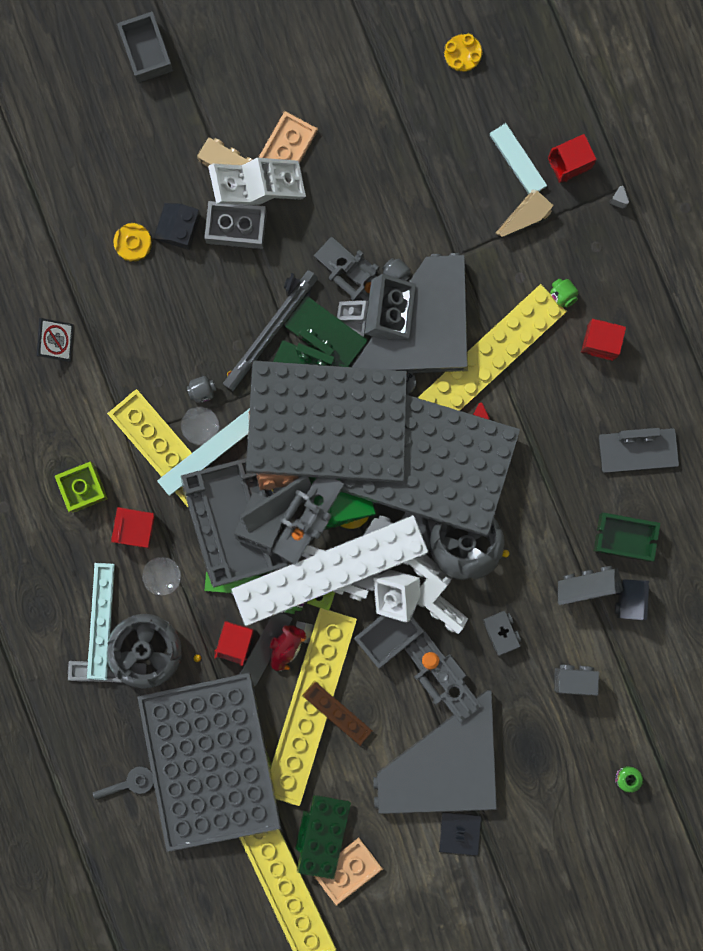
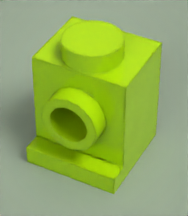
(325, 603)

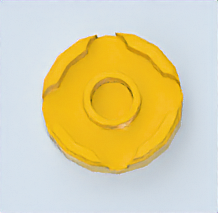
(132, 242)

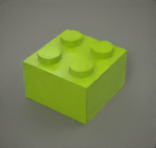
(81, 487)

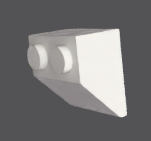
(396, 594)

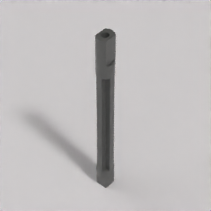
(270, 330)

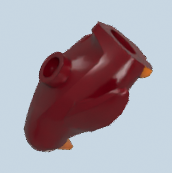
(286, 647)

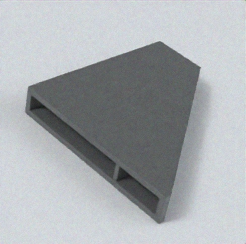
(437, 323)
(444, 769)

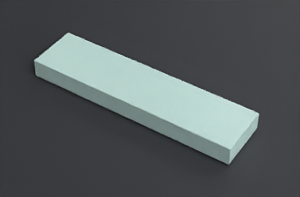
(517, 159)

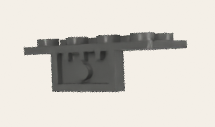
(638, 450)

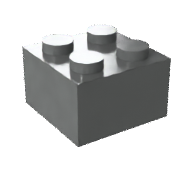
(576, 681)

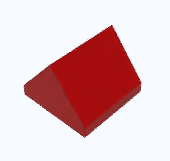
(481, 411)

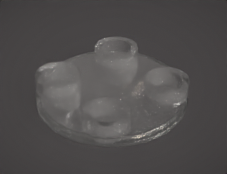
(199, 425)
(161, 576)

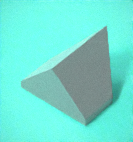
(354, 315)

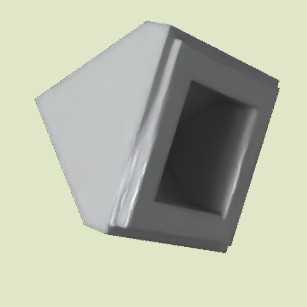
(620, 198)
(308, 628)

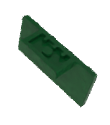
(325, 332)
(304, 355)
(322, 836)

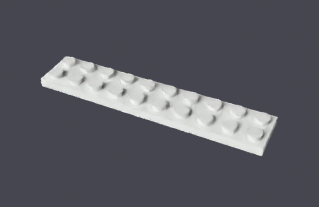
(329, 570)

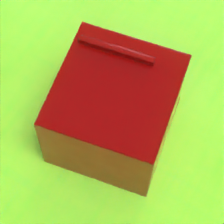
(571, 158)
(603, 339)
(133, 528)
(234, 643)

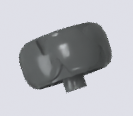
(470, 560)
(164, 664)

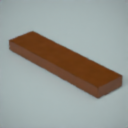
(337, 713)

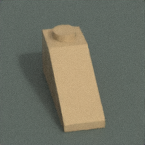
(530, 211)

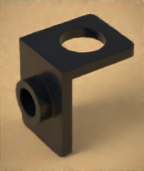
(291, 283)

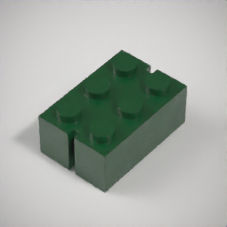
(626, 537)

